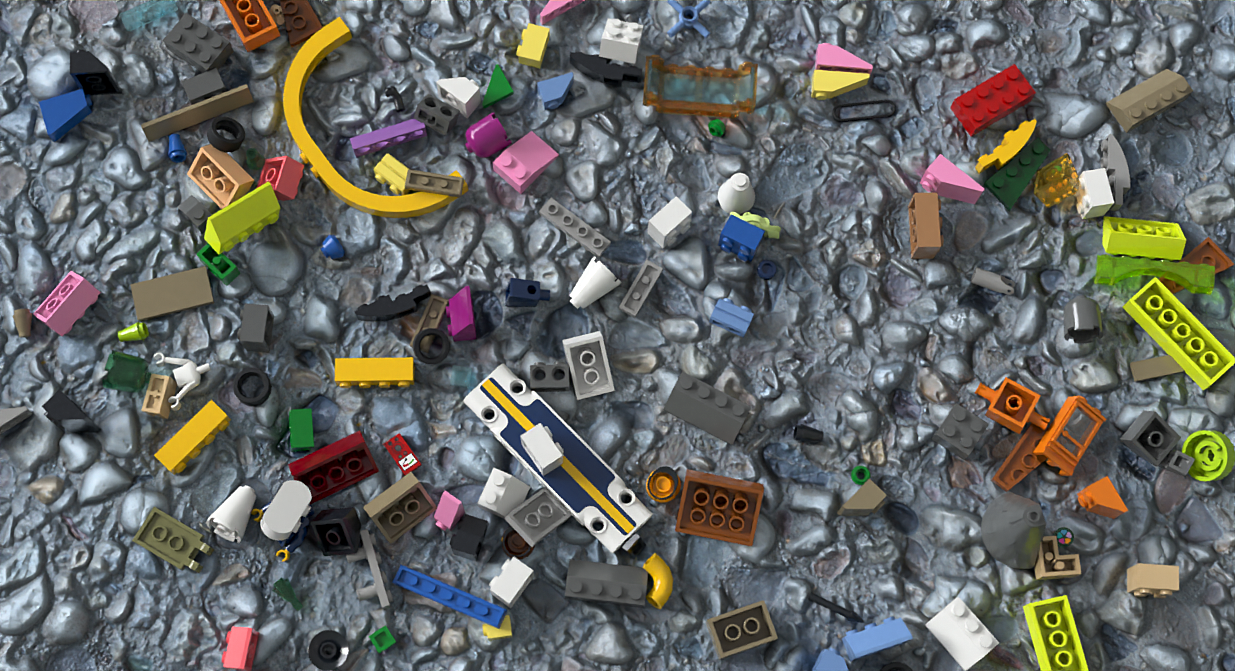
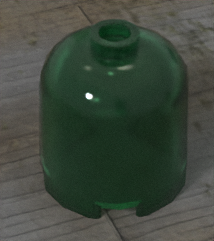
(126, 372)

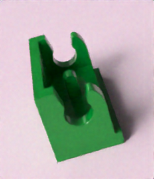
(301, 430)

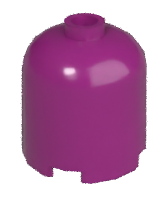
(486, 137)

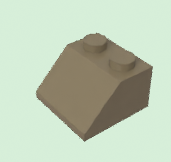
(864, 501)

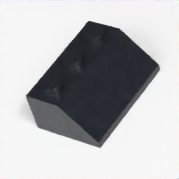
(92, 74)
(68, 415)

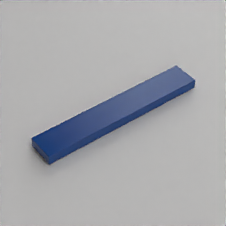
(450, 596)

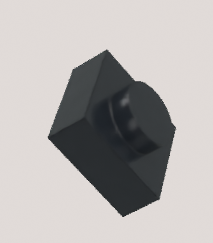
(634, 546)

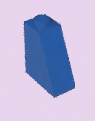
(65, 112)

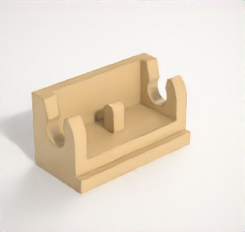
(157, 396)

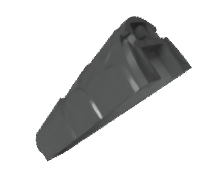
(1013, 530)

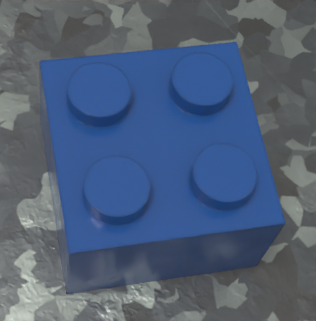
(740, 238)

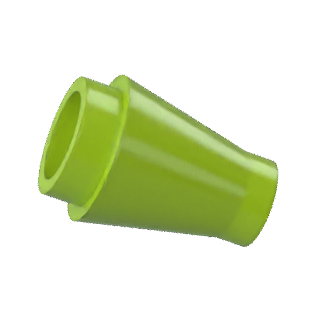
(135, 332)

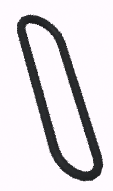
(864, 103)

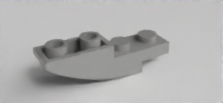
(1116, 168)

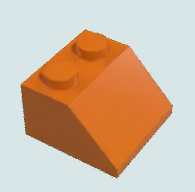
(1102, 499)

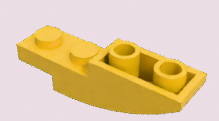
(1009, 148)

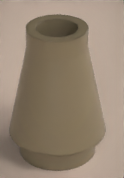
(23, 322)

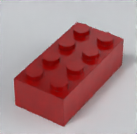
(992, 100)

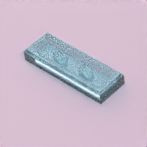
(146, 13)

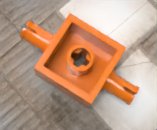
(1016, 394)

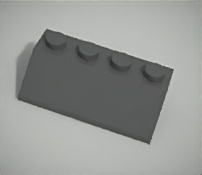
(707, 408)
(606, 583)

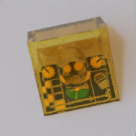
(1056, 181)

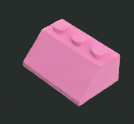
(67, 303)

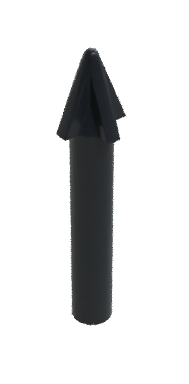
(852, 616)

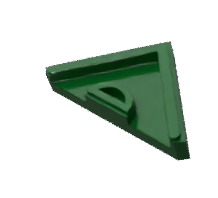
(497, 89)

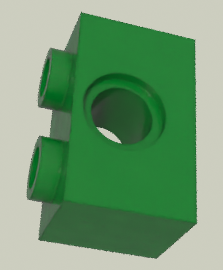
(218, 264)

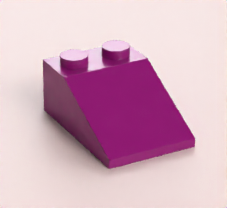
(462, 316)

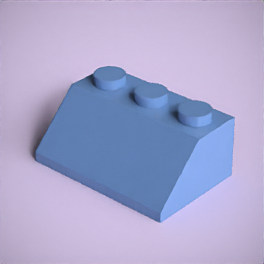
(876, 638)

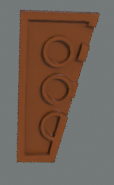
(1205, 252)
(1021, 459)

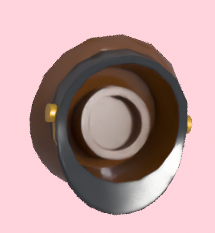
(515, 545)

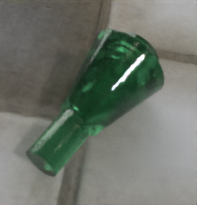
(284, 590)

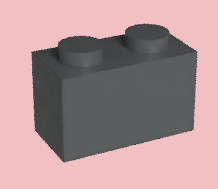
(204, 86)

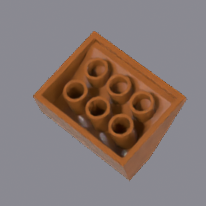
(719, 507)

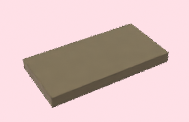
(172, 293)

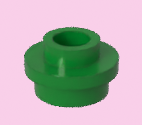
(716, 127)
(860, 469)

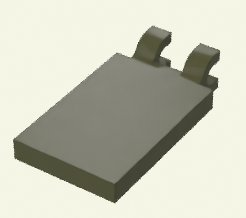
(171, 540)

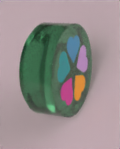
(1064, 537)

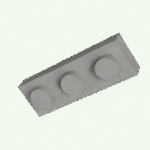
(640, 288)

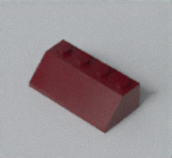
(334, 466)

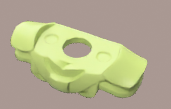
(762, 223)

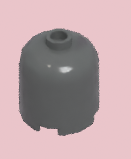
(1082, 320)

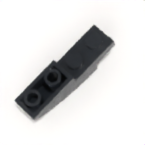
(599, 70)
(386, 309)

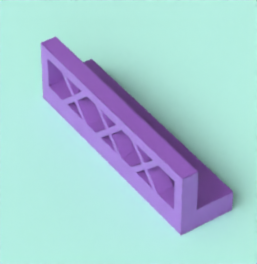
(387, 137)

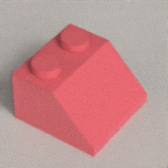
(283, 175)
(241, 648)

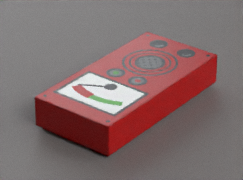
(402, 454)

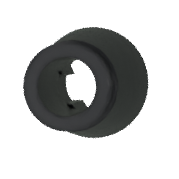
(806, 434)

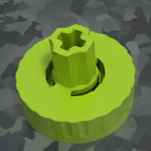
(1218, 454)

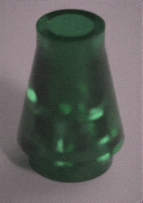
(254, 159)

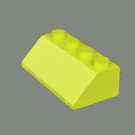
(242, 218)
(1143, 238)

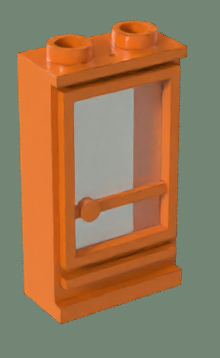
(1070, 434)

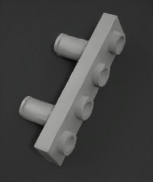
(574, 227)
(378, 588)

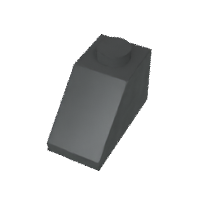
(195, 213)

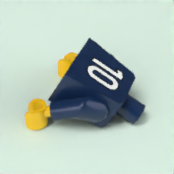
(294, 539)

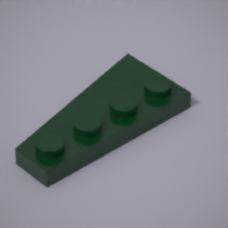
(1016, 174)

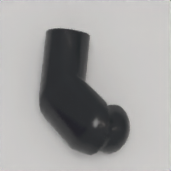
(397, 99)

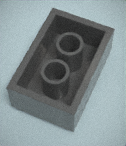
(198, 44)

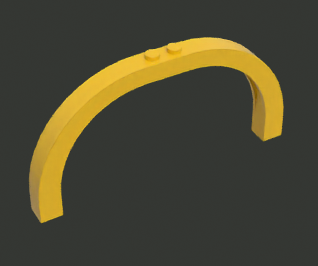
(302, 66)

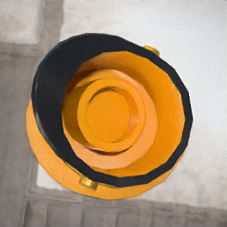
(663, 484)

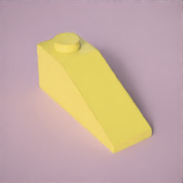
(834, 83)

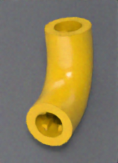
(662, 580)

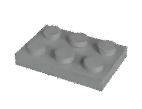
(538, 516)

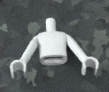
(186, 376)

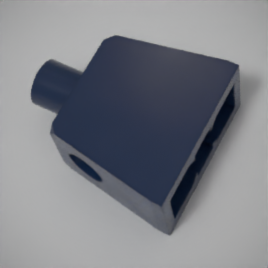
(524, 293)

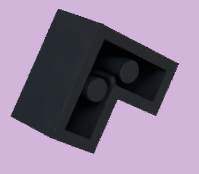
(469, 537)

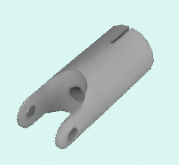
(992, 281)

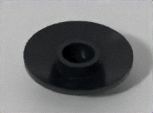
(318, 646)

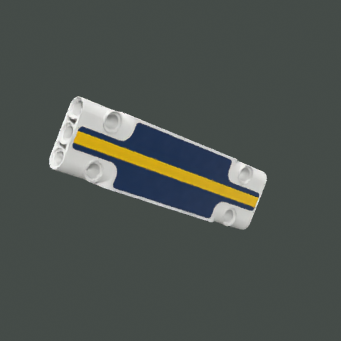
(582, 482)

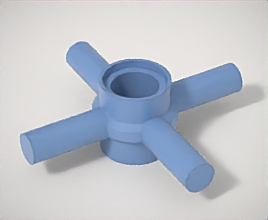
(688, 23)

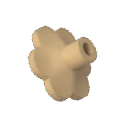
(277, 14)

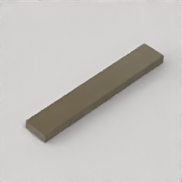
(197, 113)

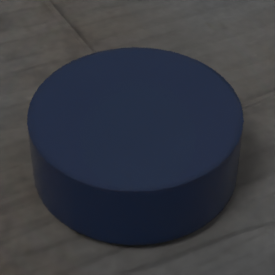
(766, 269)

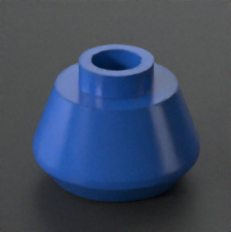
(332, 247)

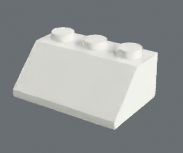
(961, 633)

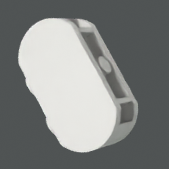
(286, 510)

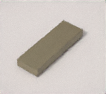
(434, 183)
(431, 318)
(1155, 368)

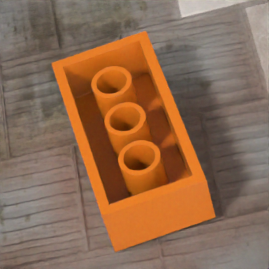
(251, 22)

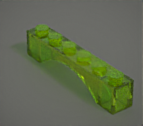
(1193, 277)

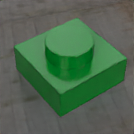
(382, 639)

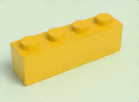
(374, 372)
(193, 437)

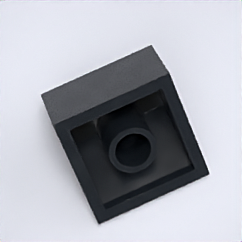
(337, 531)

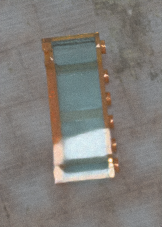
(700, 90)

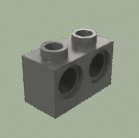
(436, 114)
(549, 383)

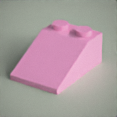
(524, 161)
(950, 181)

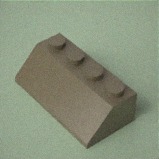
(1149, 99)

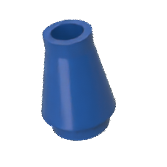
(177, 151)

